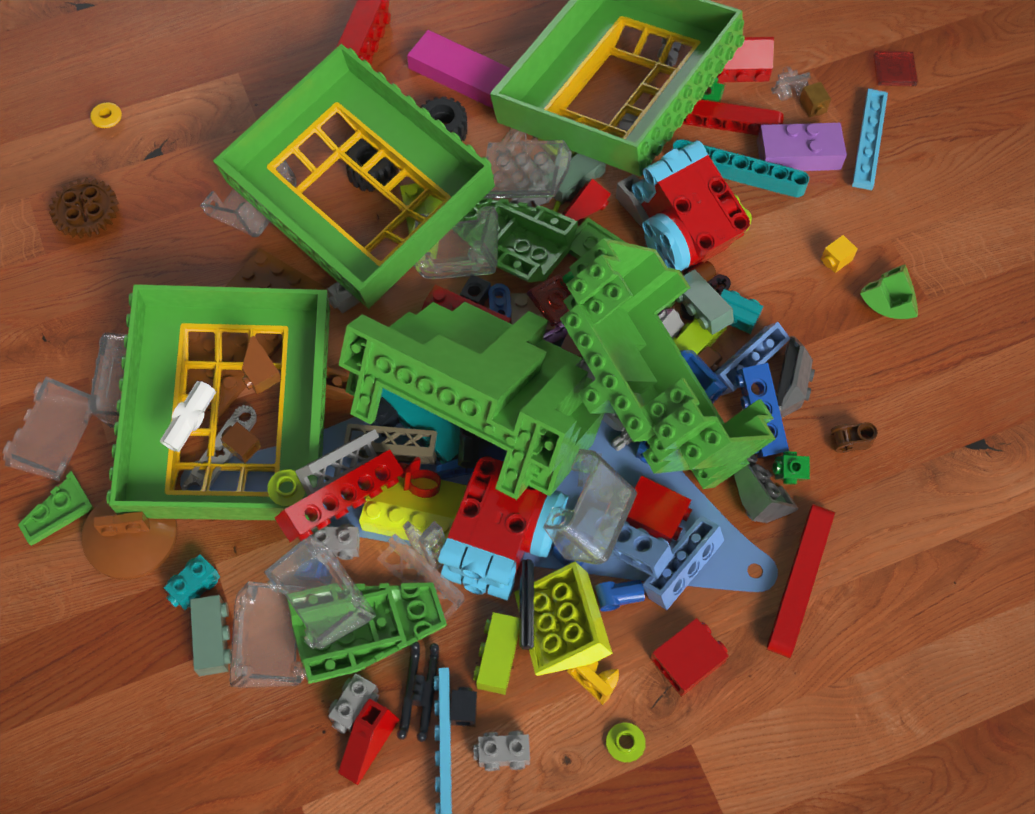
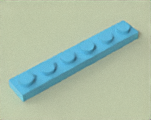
(870, 139)
(443, 734)

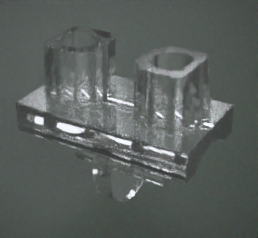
(788, 80)

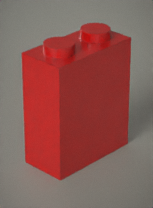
(658, 510)
(689, 656)

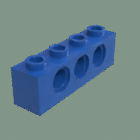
(761, 376)

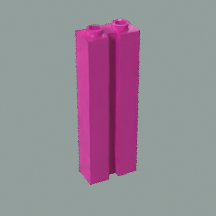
(456, 67)

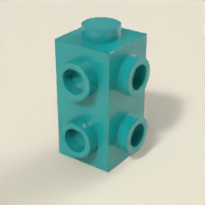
(191, 582)

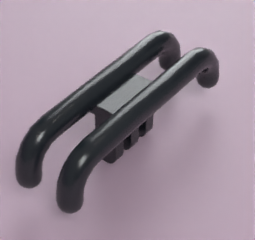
(419, 692)

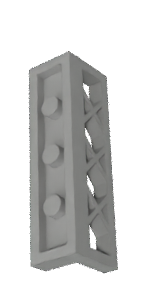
(337, 455)

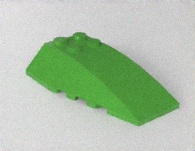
(529, 238)
(402, 618)

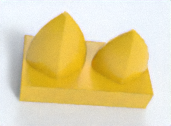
(599, 685)

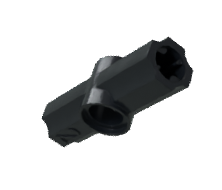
(468, 449)

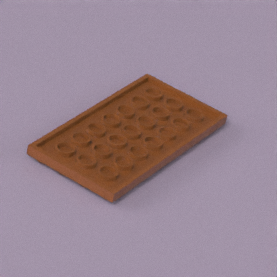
(259, 272)

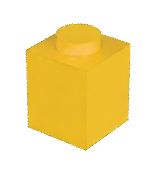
(838, 254)

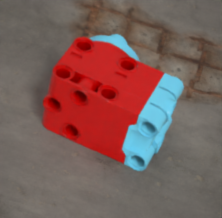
(688, 208)
(495, 532)

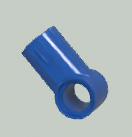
(612, 595)

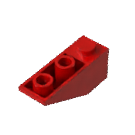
(366, 739)

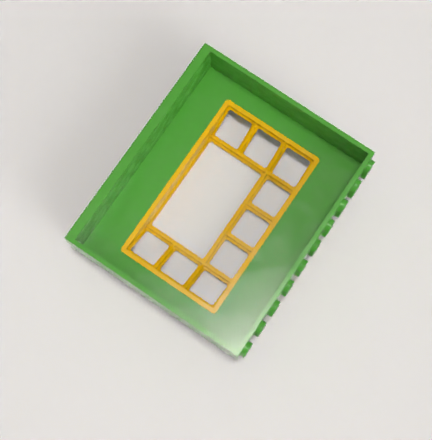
(578, 42)
(390, 125)
(157, 382)

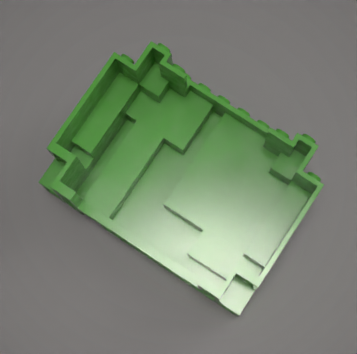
(642, 371)
(482, 378)

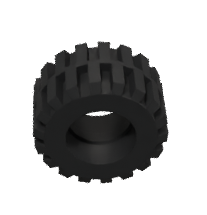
(449, 112)
(382, 172)

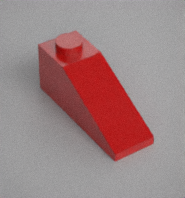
(588, 201)

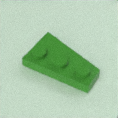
(58, 510)

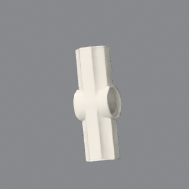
(188, 416)

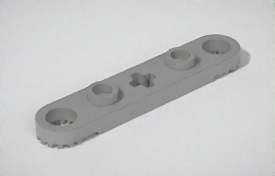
(197, 476)

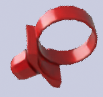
(413, 472)

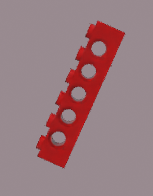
(293, 519)

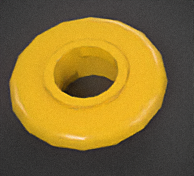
(106, 109)

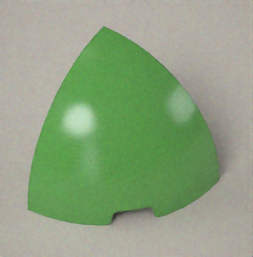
(892, 294)

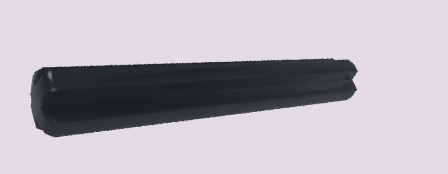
(526, 616)

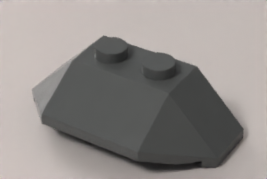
(794, 377)

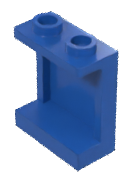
(708, 379)

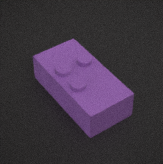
(803, 146)

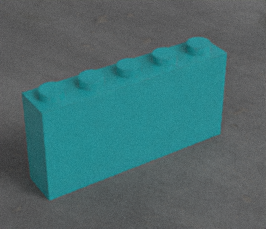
(415, 417)

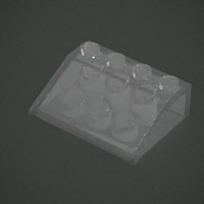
(528, 168)

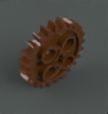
(99, 206)

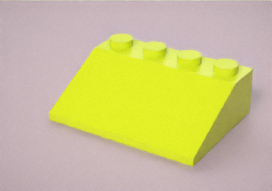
(395, 507)
(566, 622)

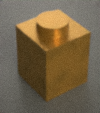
(815, 99)

